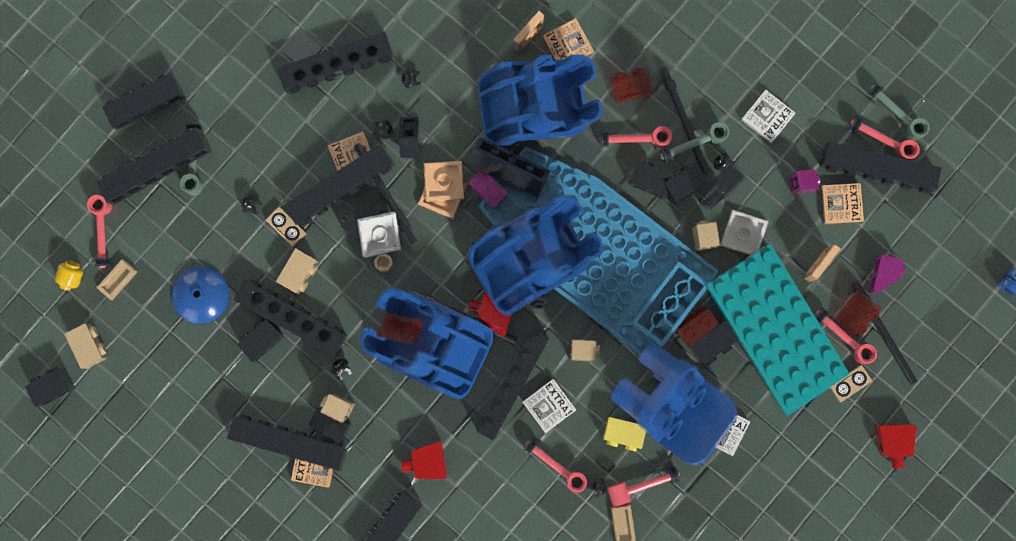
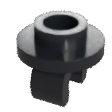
(408, 78)
(385, 129)
(721, 161)
(248, 203)
(539, 302)
(340, 366)
(598, 487)

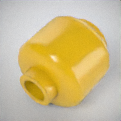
(68, 275)

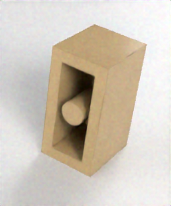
(705, 235)
(297, 271)
(86, 345)
(584, 350)
(337, 407)

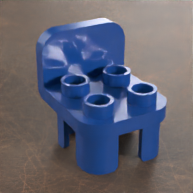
(537, 99)
(533, 254)
(448, 348)
(683, 411)

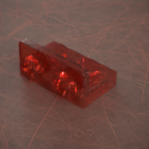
(631, 85)
(858, 314)
(696, 326)
(400, 328)

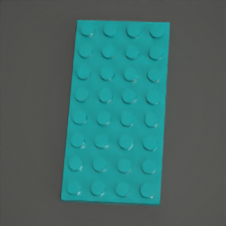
(777, 329)

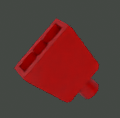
(489, 315)
(896, 442)
(427, 462)

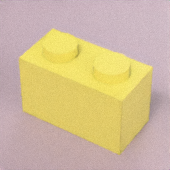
(623, 433)

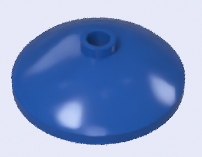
(212, 298)

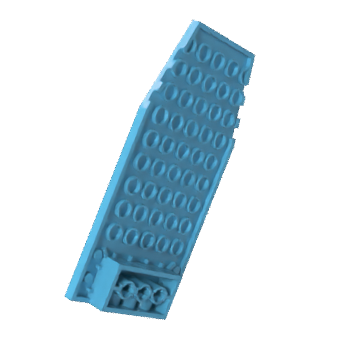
(644, 274)

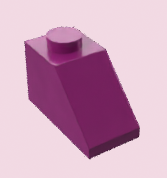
(804, 181)
(488, 189)
(886, 272)

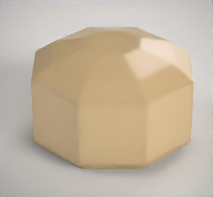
(383, 262)

